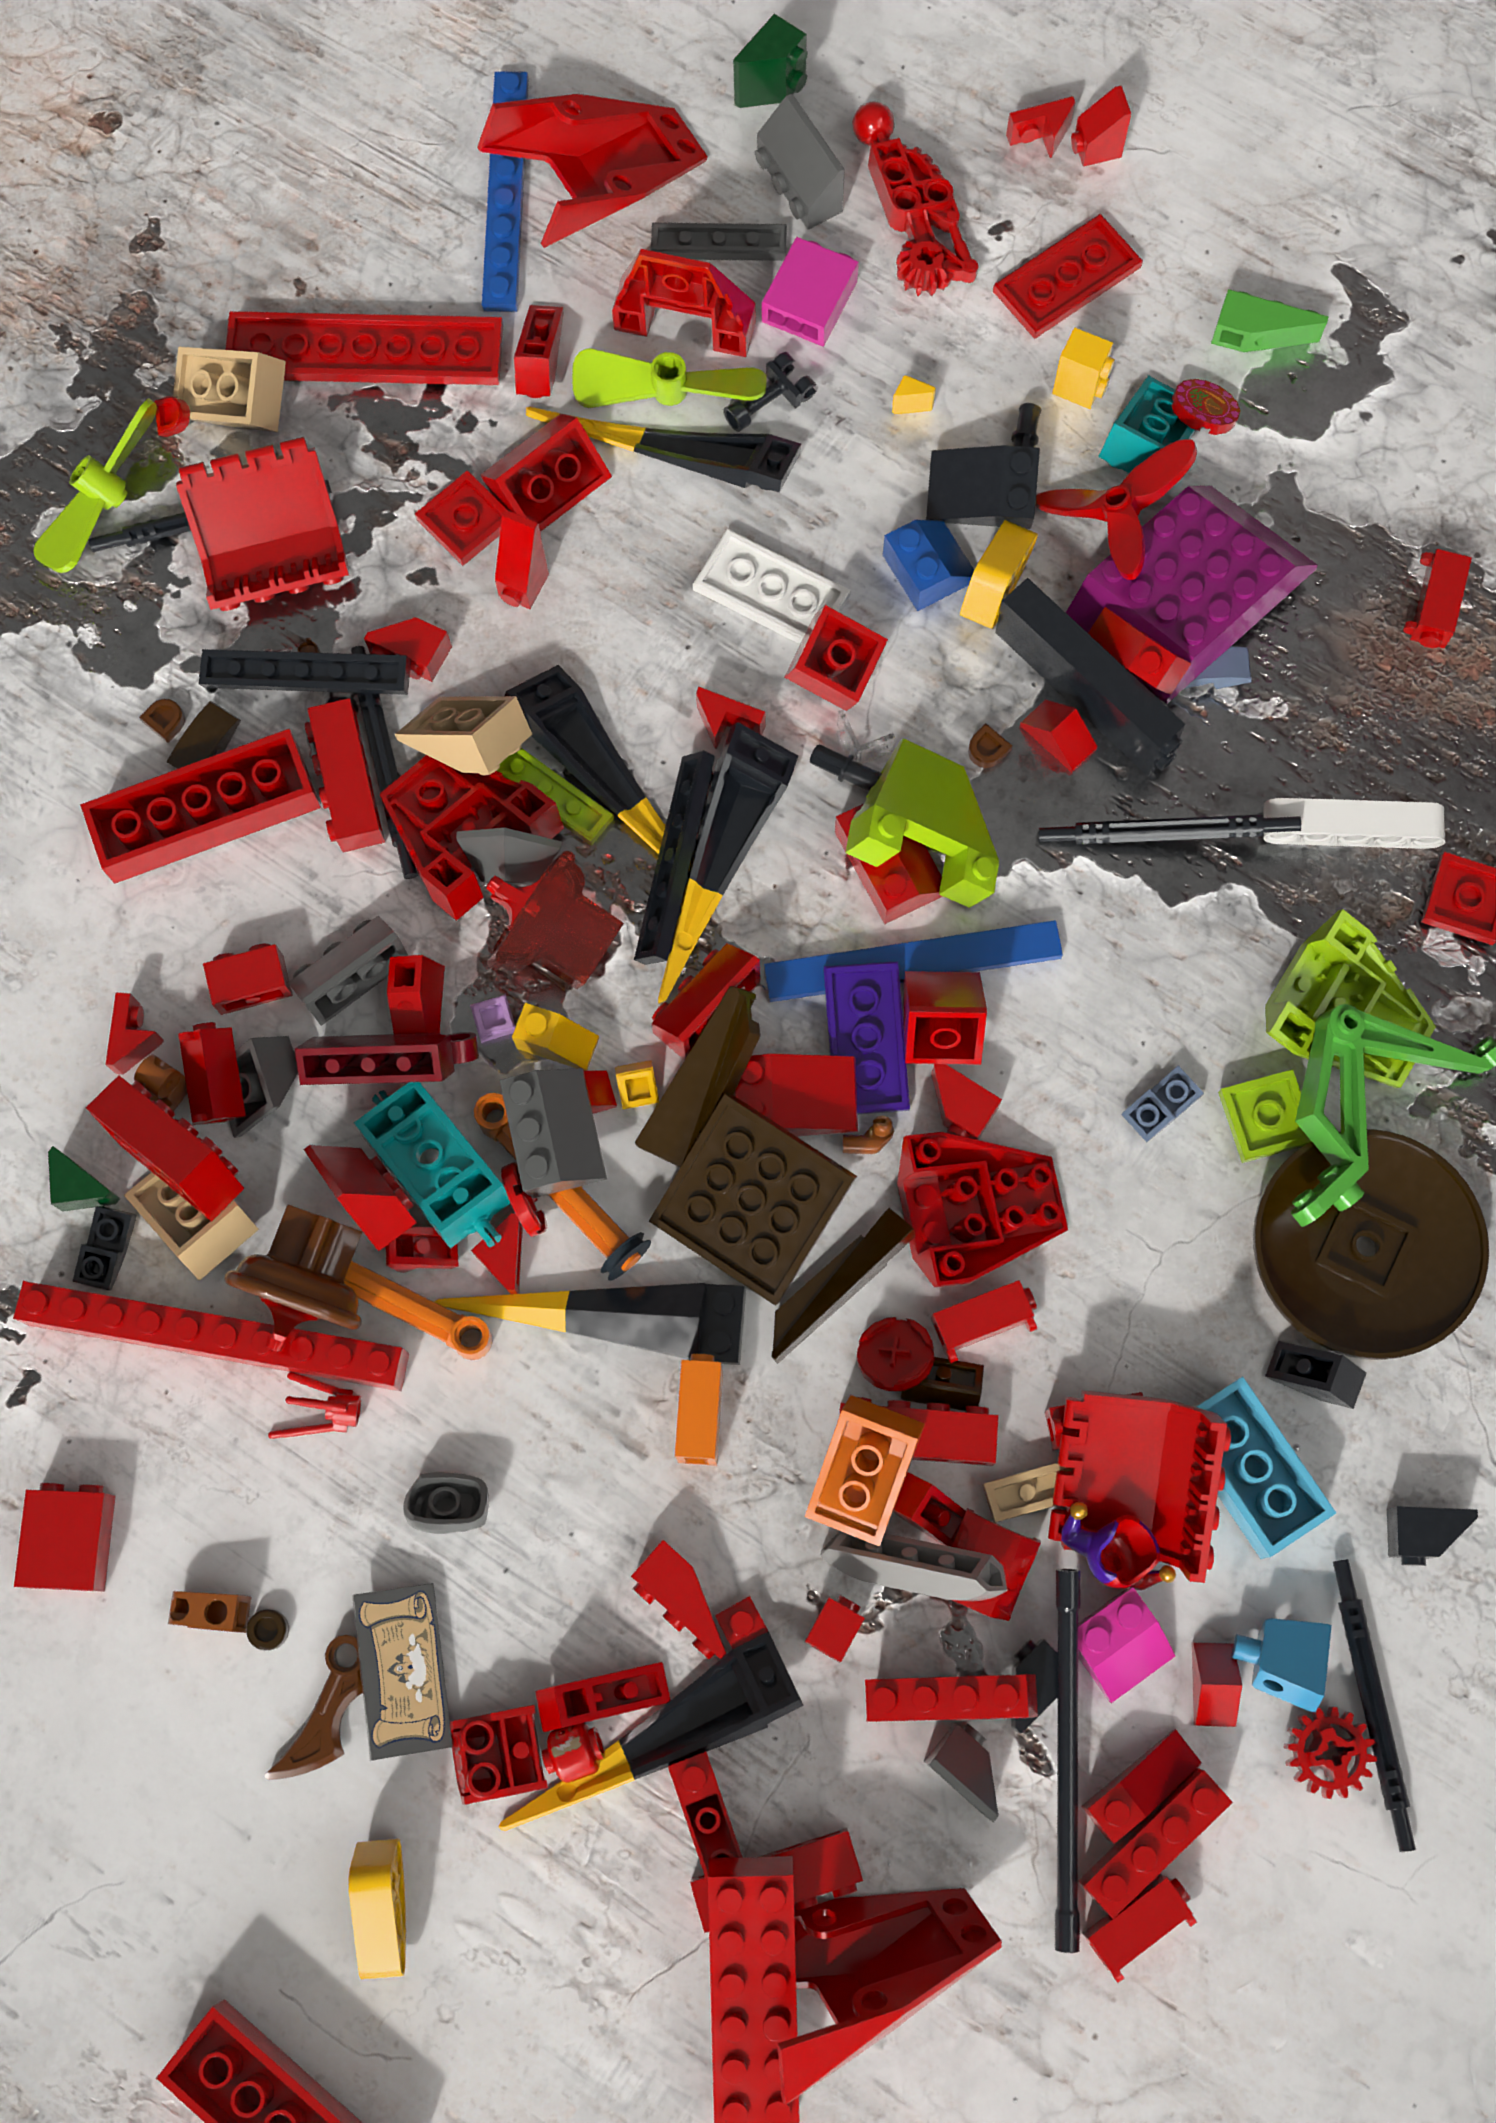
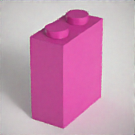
(810, 291)

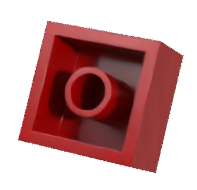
(836, 658)

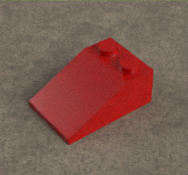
(803, 1092)

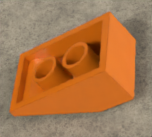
(864, 1470)

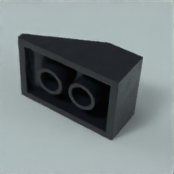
(983, 485)

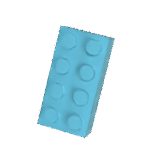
(1264, 1478)

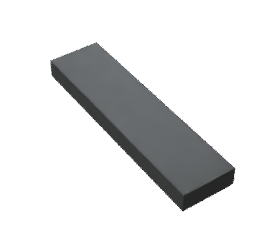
(720, 241)

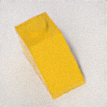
(554, 1037)

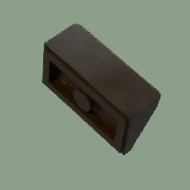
(949, 1383)

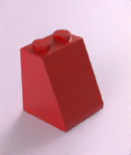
(944, 1017)

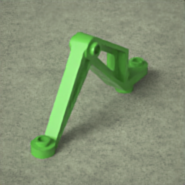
(1349, 1034)

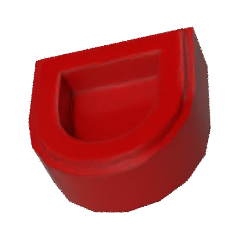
(171, 416)

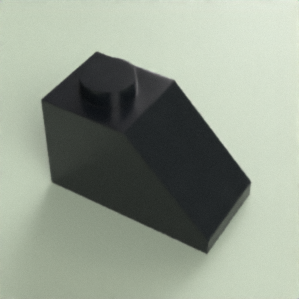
(1316, 1373)
(1424, 1532)
(1042, 1661)

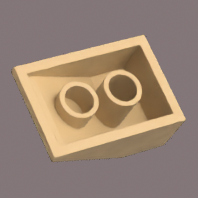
(230, 387)
(468, 731)
(185, 1230)

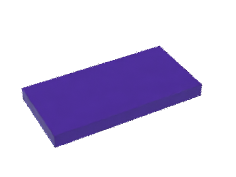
(868, 1024)

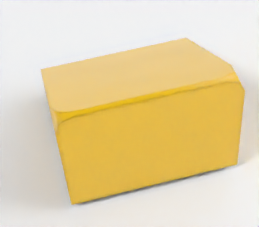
(913, 396)
(636, 1084)

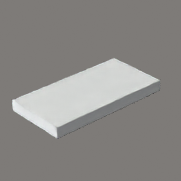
(767, 586)

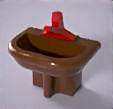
(303, 1274)

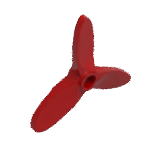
(1123, 503)

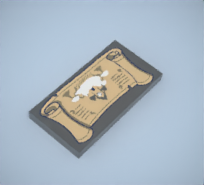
(402, 1671)

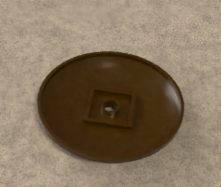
(1425, 1260)

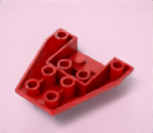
(975, 1204)

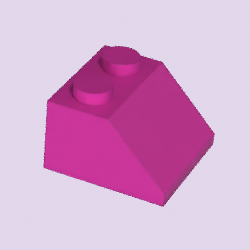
(1122, 1644)

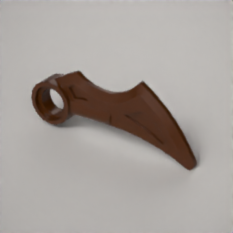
(320, 1738)

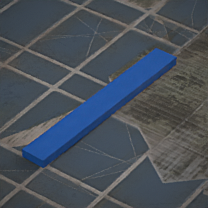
(945, 954)

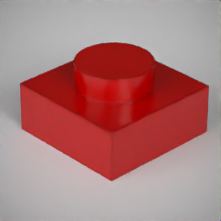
(741, 1622)

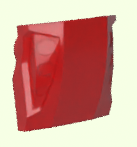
(1009, 1548)
(507, 1760)

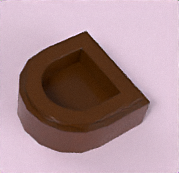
(164, 718)
(988, 747)

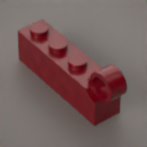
(383, 1058)

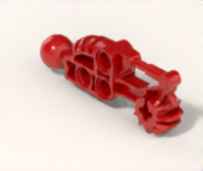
(913, 182)

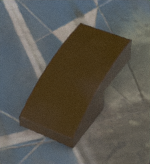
(204, 736)

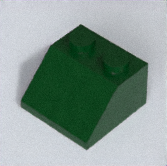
(770, 65)

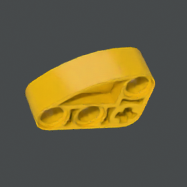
(997, 573)
(378, 1908)

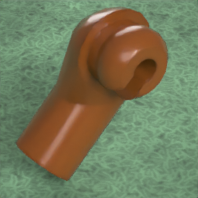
(873, 1140)

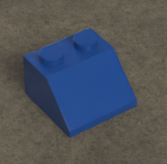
(926, 561)

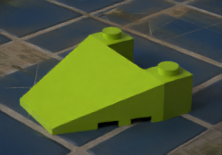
(936, 806)

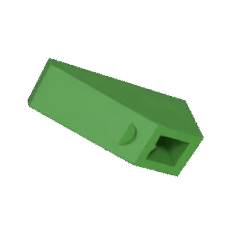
(1262, 324)

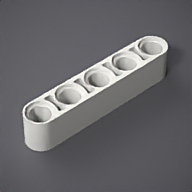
(1359, 823)

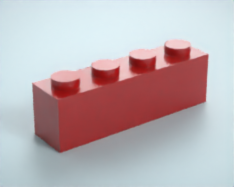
(345, 776)
(951, 1435)
(951, 1698)
(1155, 1842)
(818, 1868)

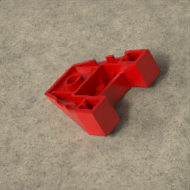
(688, 288)
(437, 801)

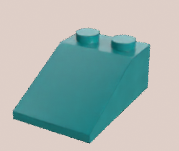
(1144, 427)

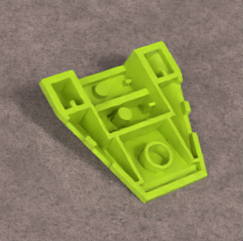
(1339, 968)

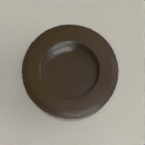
(267, 1629)

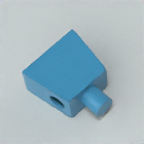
(1288, 1660)

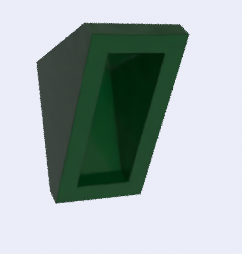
(73, 1186)

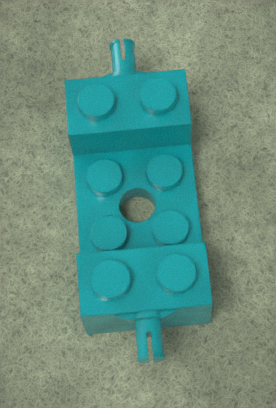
(456, 1189)

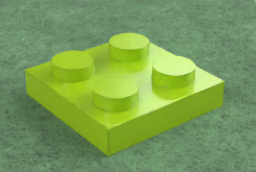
(1264, 1115)

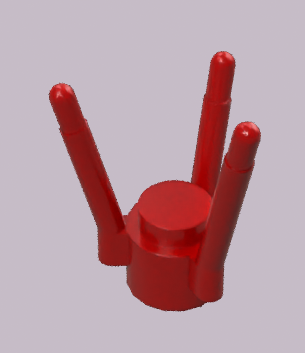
(342, 1409)

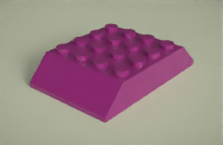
(1202, 580)

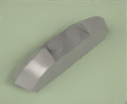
(918, 1567)

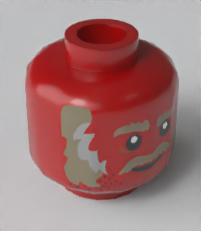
(573, 1752)

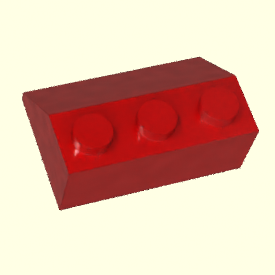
(548, 472)
(901, 882)
(698, 997)
(364, 1191)

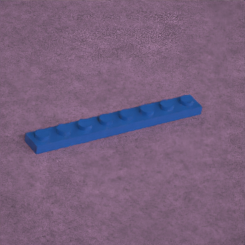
(504, 211)

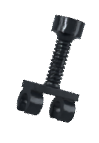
(776, 371)

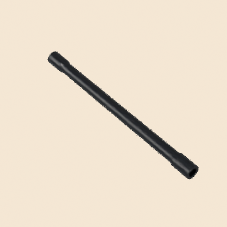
(1067, 1913)

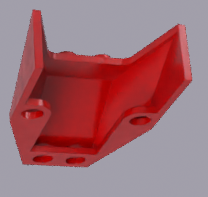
(598, 148)
(875, 1969)

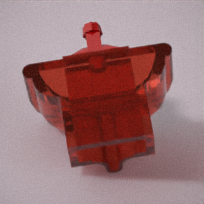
(552, 924)

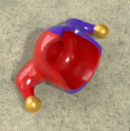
(1118, 1552)

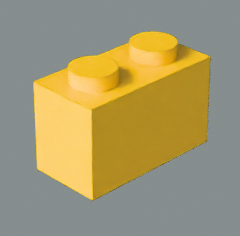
(1083, 368)

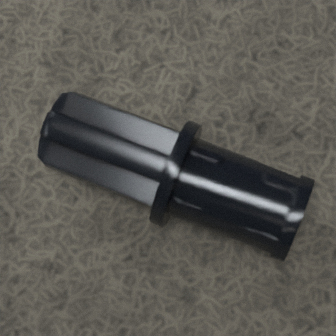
(1027, 426)
(844, 767)

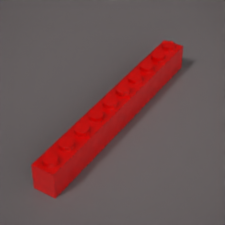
(210, 1336)

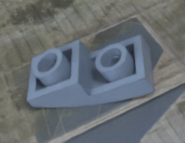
(1227, 670)
(1162, 1104)

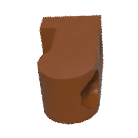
(161, 1081)
(210, 1611)

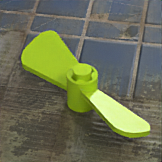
(612, 379)
(98, 489)

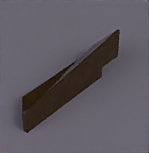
(703, 1079)
(838, 1282)

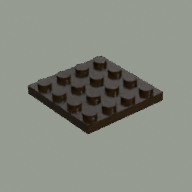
(752, 1198)

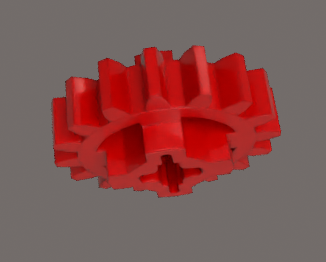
(1336, 1768)

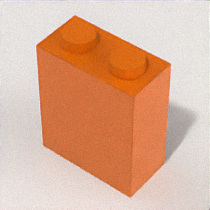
(699, 1410)

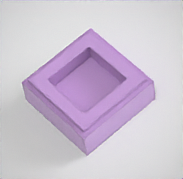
(493, 1018)

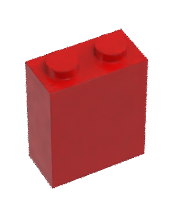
(65, 1538)

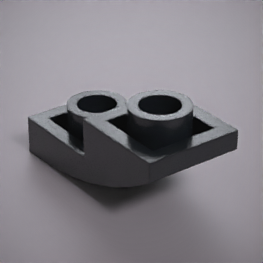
(105, 1249)

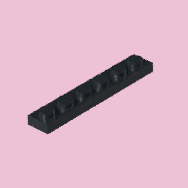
(305, 671)
(674, 858)

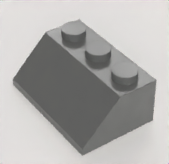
(801, 164)
(347, 969)
(552, 1130)

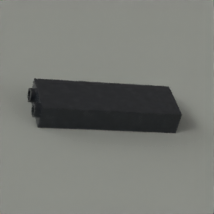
(1089, 678)

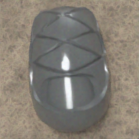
(446, 1503)

